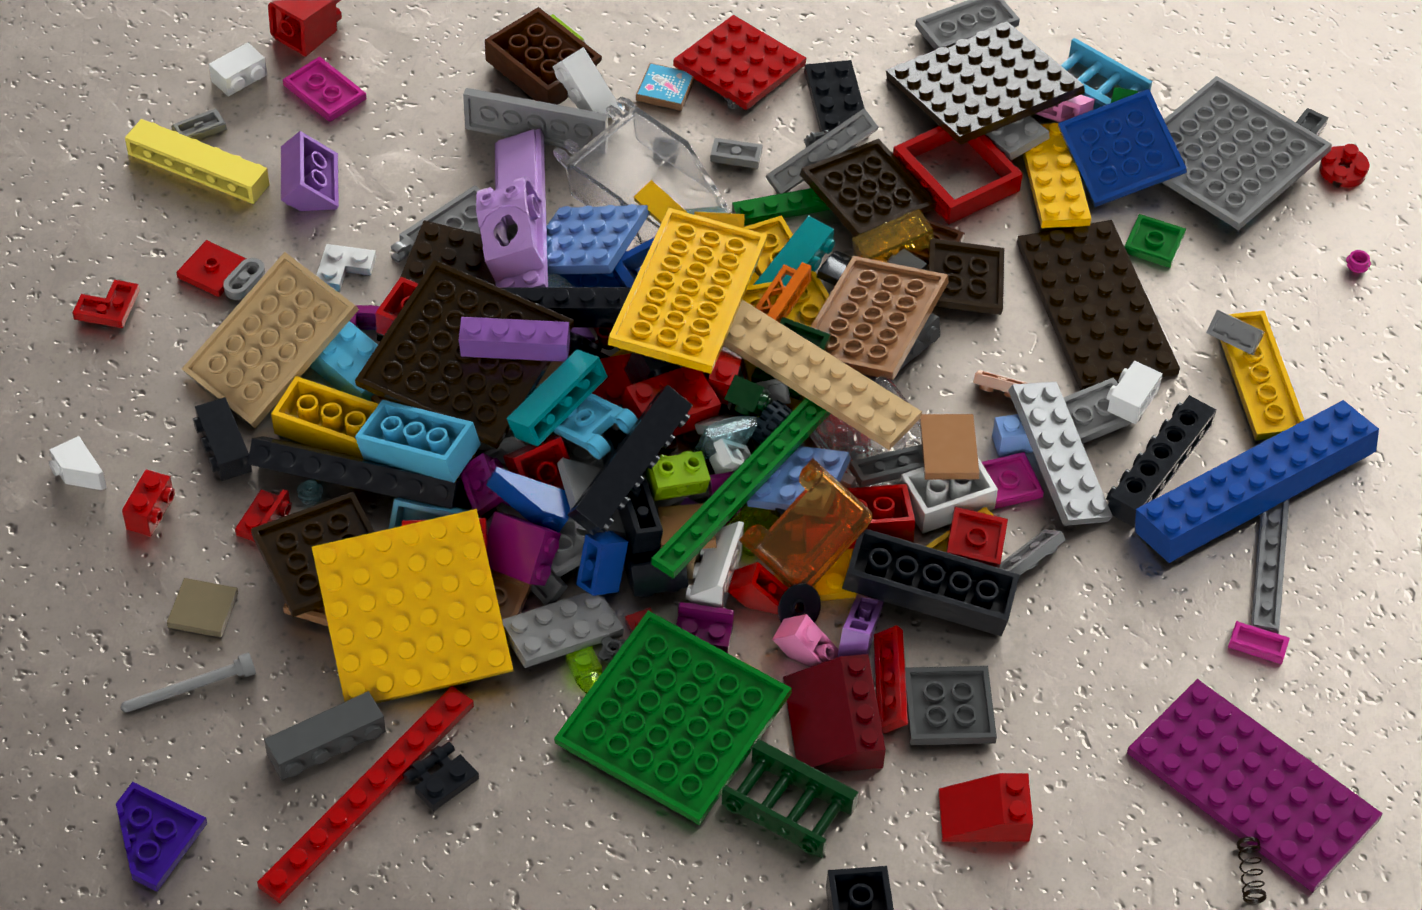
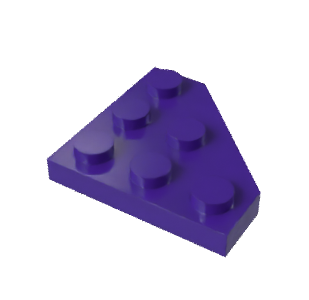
(155, 833)

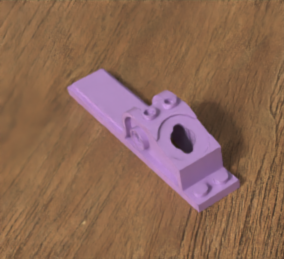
(520, 200)

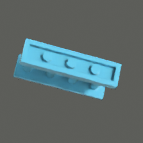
(1106, 67)

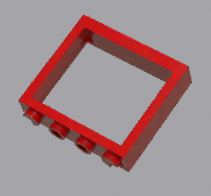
(948, 207)

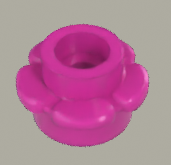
(1358, 261)

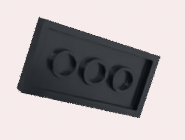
(833, 92)

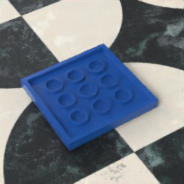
(1122, 148)

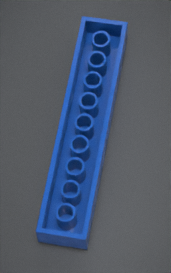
(1256, 481)

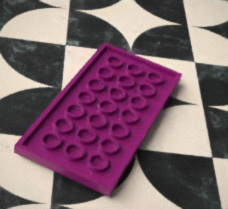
(1255, 784)

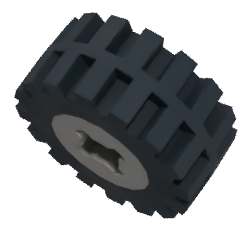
(770, 420)

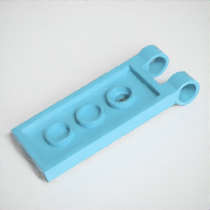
(592, 420)

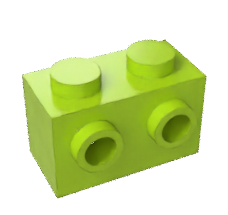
(678, 475)

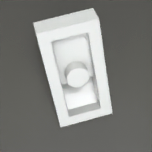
(729, 456)

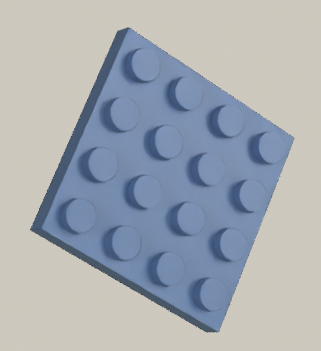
(591, 237)

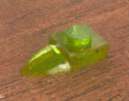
(584, 667)

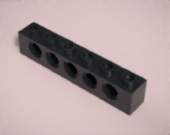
(1161, 459)

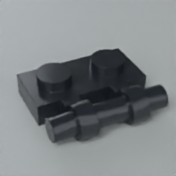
(446, 782)

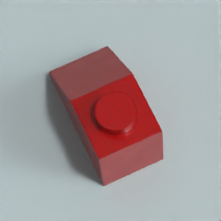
(756, 588)

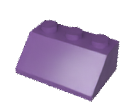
(309, 174)

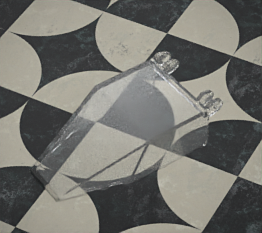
(629, 157)

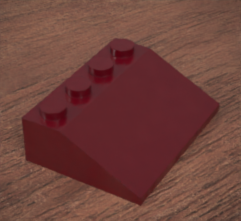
(836, 716)

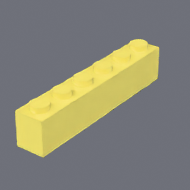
(197, 161)

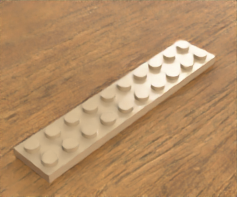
(820, 377)

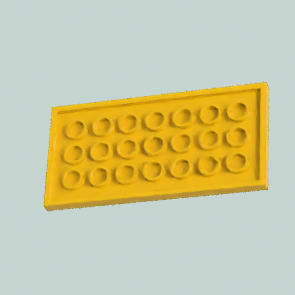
(688, 291)

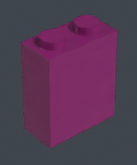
(521, 548)

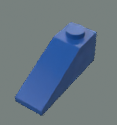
(531, 498)

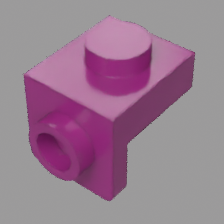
(365, 317)

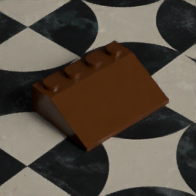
(530, 49)

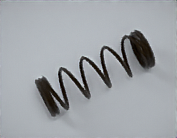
(1249, 849)

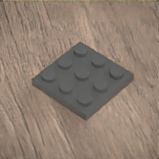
(950, 705)

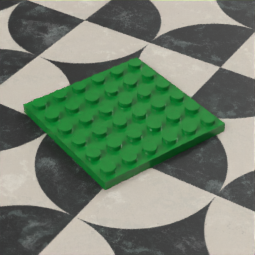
(673, 717)

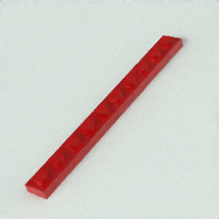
(364, 795)

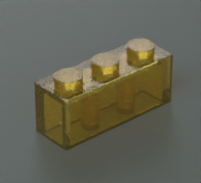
(889, 238)

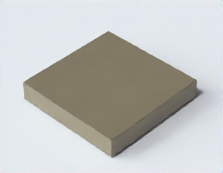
(202, 607)

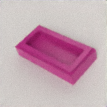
(1258, 642)

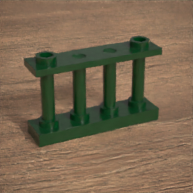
(804, 777)

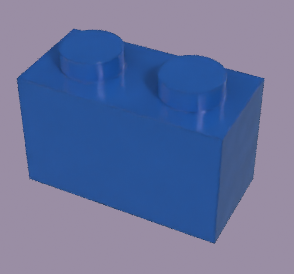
(602, 563)

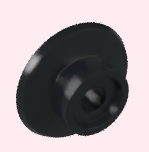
(805, 597)

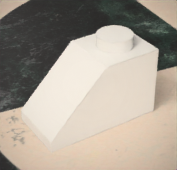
(76, 465)

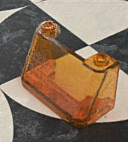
(811, 530)

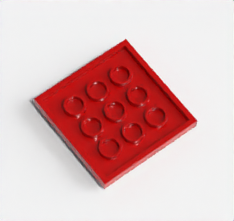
(739, 62)

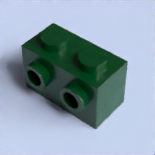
(748, 397)

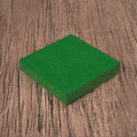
(1154, 240)

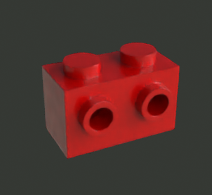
(148, 502)

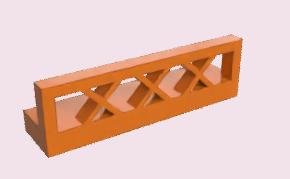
(789, 294)

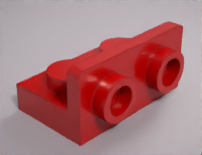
(263, 509)

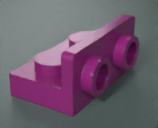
(475, 479)
(707, 623)

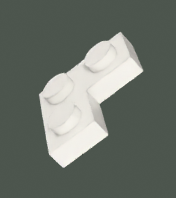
(343, 259)

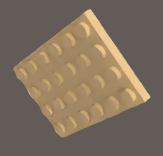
(270, 339)

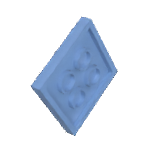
(784, 484)

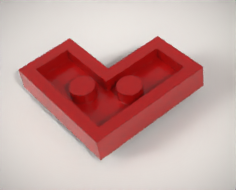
(109, 310)

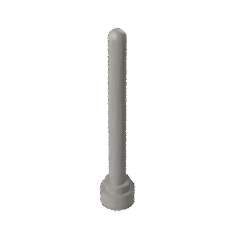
(241, 666)

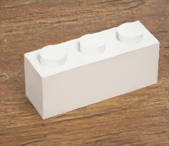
(584, 83)

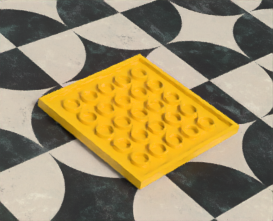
(412, 608)

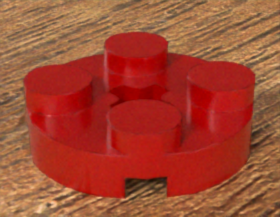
(1349, 156)

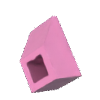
(804, 641)

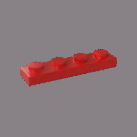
(890, 678)

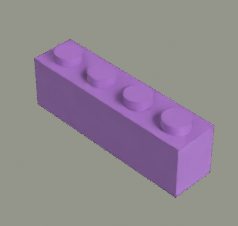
(514, 339)

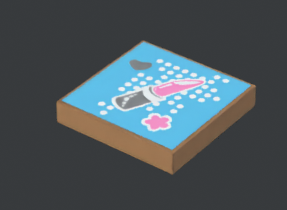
(665, 87)

